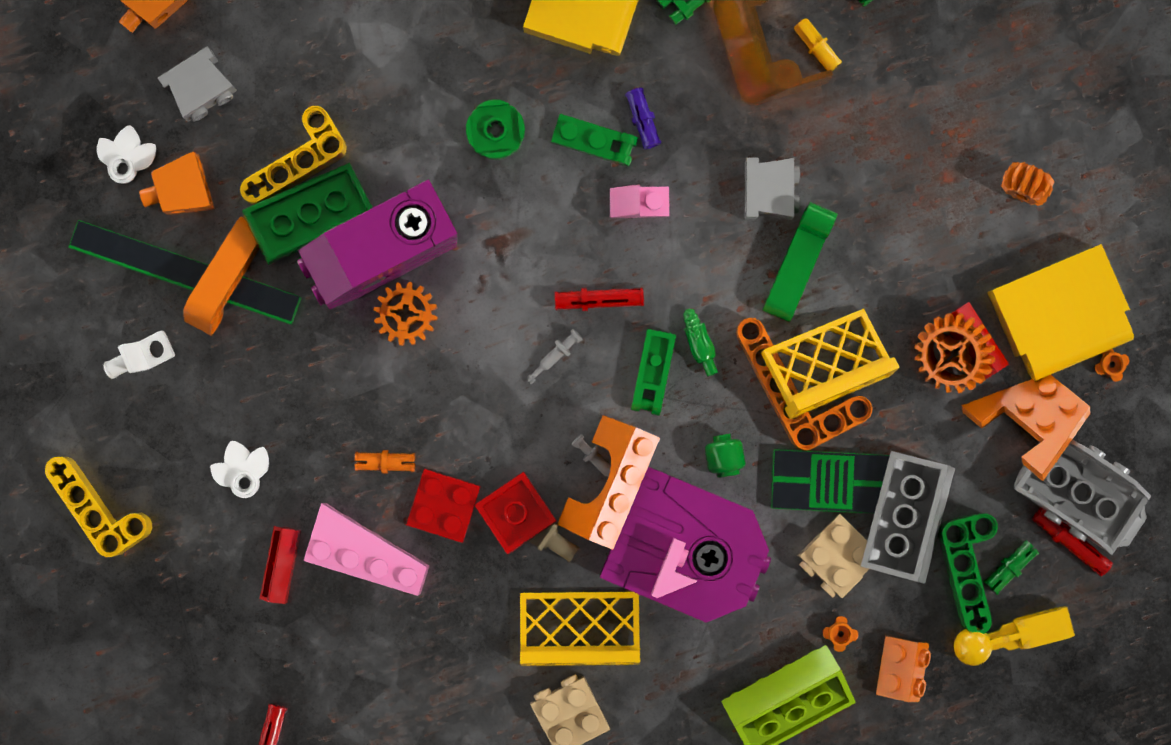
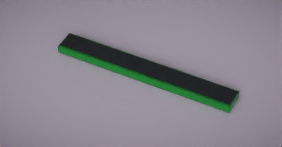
(179, 270)

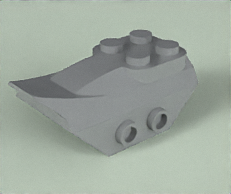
(1089, 496)

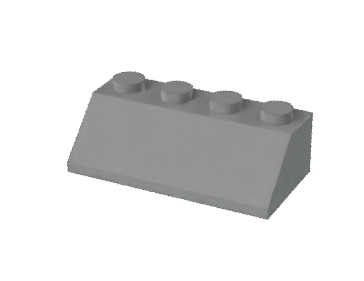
(908, 517)

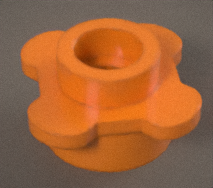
(1115, 372)
(848, 634)

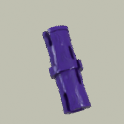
(643, 118)

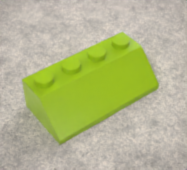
(789, 700)

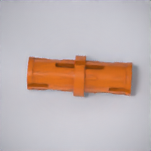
(385, 461)

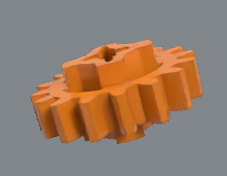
(407, 300)

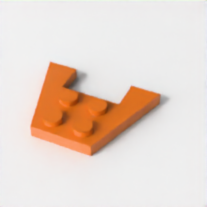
(1042, 409)

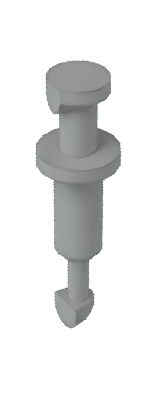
(551, 358)
(592, 455)

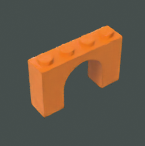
(606, 514)

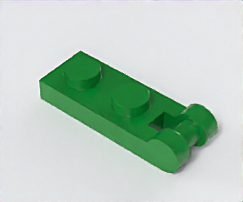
(593, 139)
(653, 370)

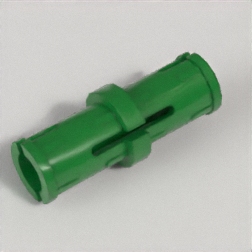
(1011, 567)

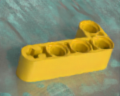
(290, 161)
(91, 502)

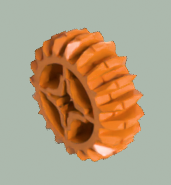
(946, 344)

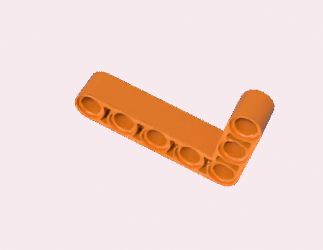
(793, 426)

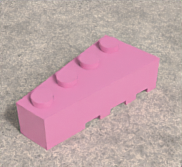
(359, 552)

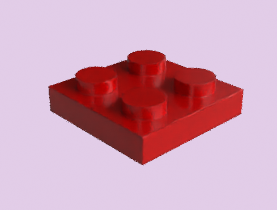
(443, 505)
(515, 513)

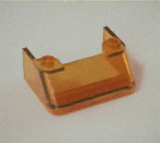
(750, 59)

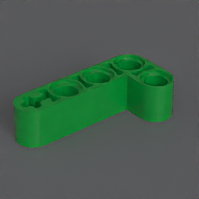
(799, 261)
(971, 573)

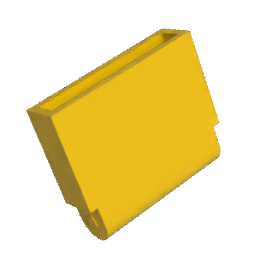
(582, 23)
(1063, 313)

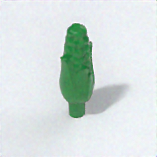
(699, 342)

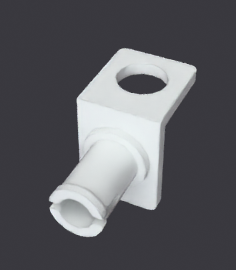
(137, 356)

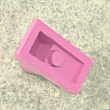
(639, 202)
(668, 578)

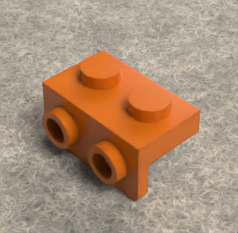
(903, 669)

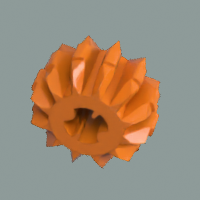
(1027, 183)

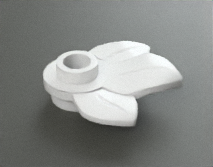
(125, 150)
(241, 464)

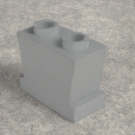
(197, 85)
(771, 189)

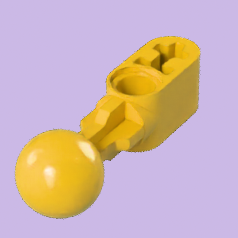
(1022, 633)

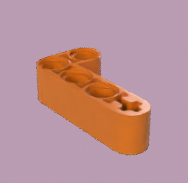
(220, 279)

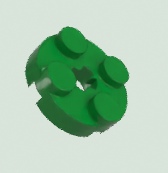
(484, 142)

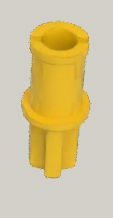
(817, 44)

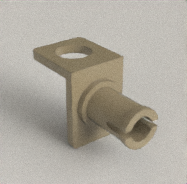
(554, 541)

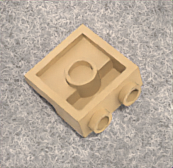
(836, 557)
(570, 712)

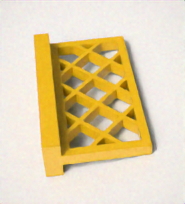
(834, 387)
(579, 655)

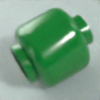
(725, 456)

